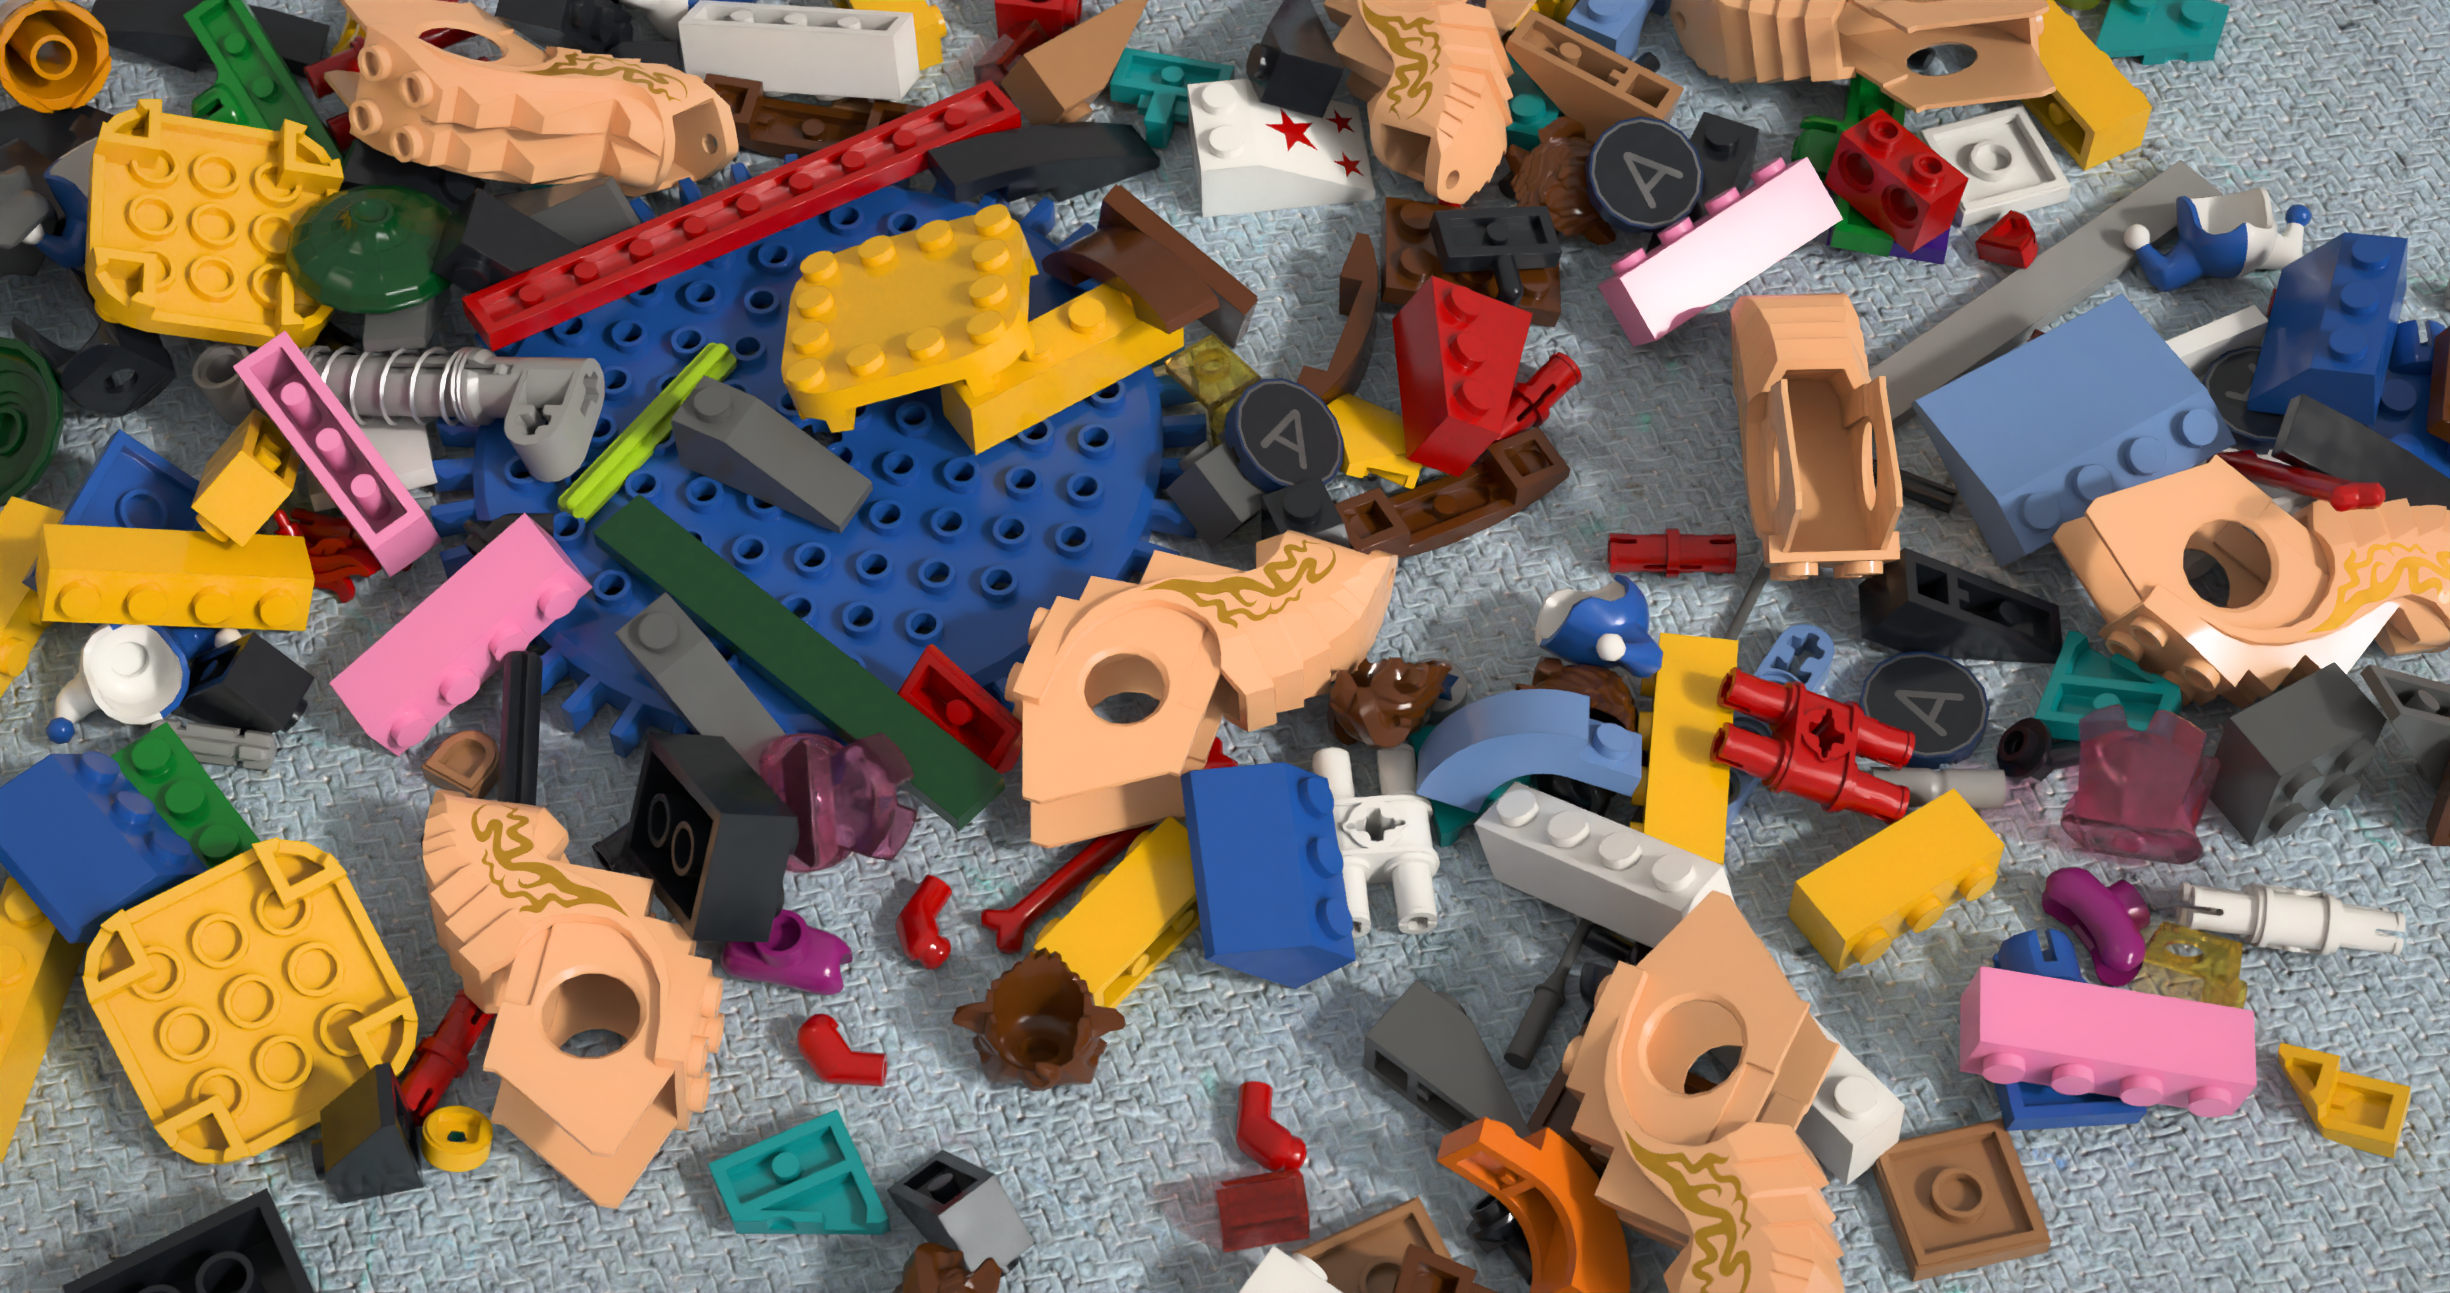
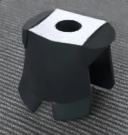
(87, 372)

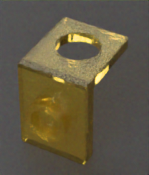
(1212, 377)
(2217, 964)

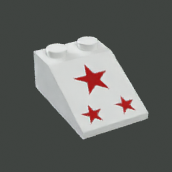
(1270, 156)

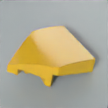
(1373, 441)

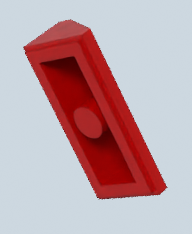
(963, 709)

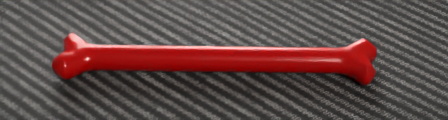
(2339, 492)
(1014, 921)

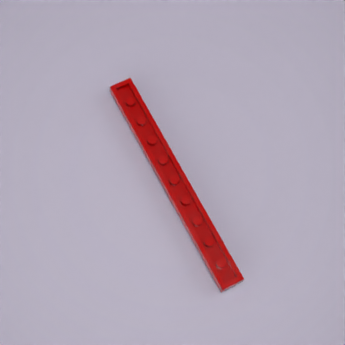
(732, 217)

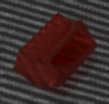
(1016, 41)
(1261, 1209)

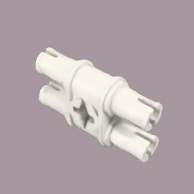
(1402, 833)
(2290, 918)

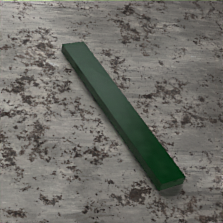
(796, 658)

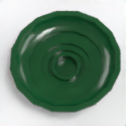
(369, 249)
(28, 418)

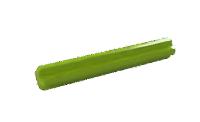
(640, 438)

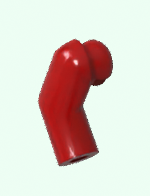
(833, 1059)

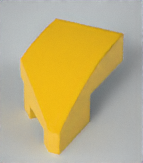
(2346, 1105)

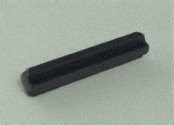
(520, 728)

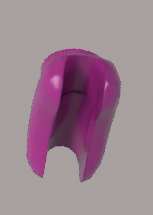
(2102, 919)
(792, 958)

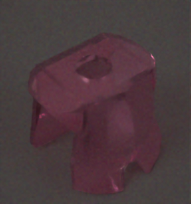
(2140, 788)
(853, 797)

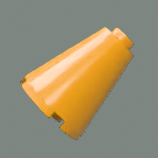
(51, 54)

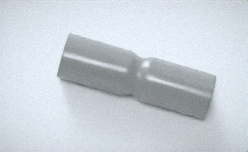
(1977, 786)

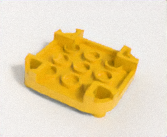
(198, 225)
(908, 315)
(248, 1000)

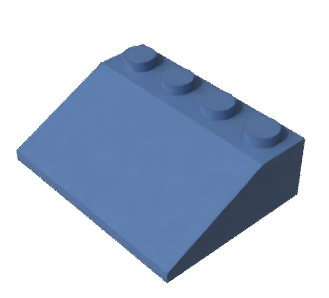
(2068, 423)

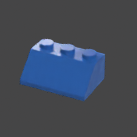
(2333, 327)
(87, 842)
(1268, 871)

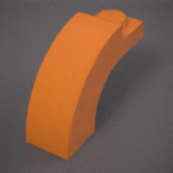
(1551, 1194)

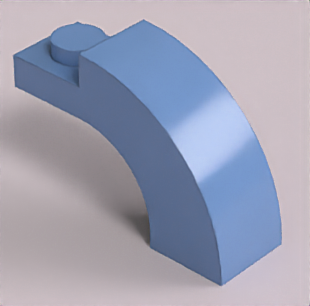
(1523, 736)

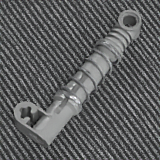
(462, 385)

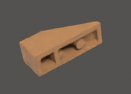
(1071, 70)
(1589, 78)

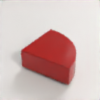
(2009, 242)

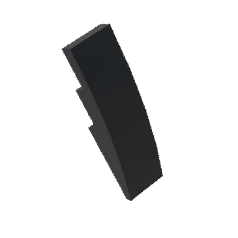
(163, 34)
(1035, 158)
(2341, 447)

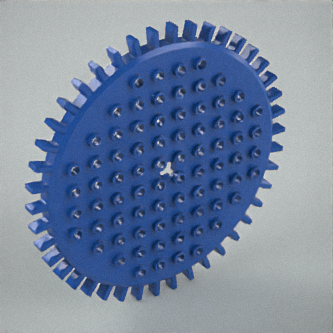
(971, 622)

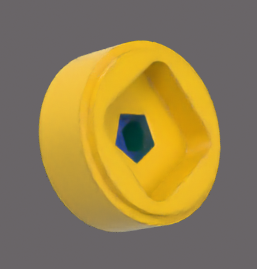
(456, 1138)

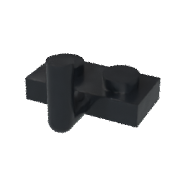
(1497, 242)

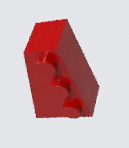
(1455, 372)

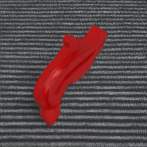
(330, 560)

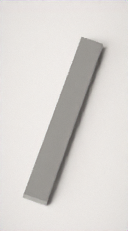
(2037, 295)

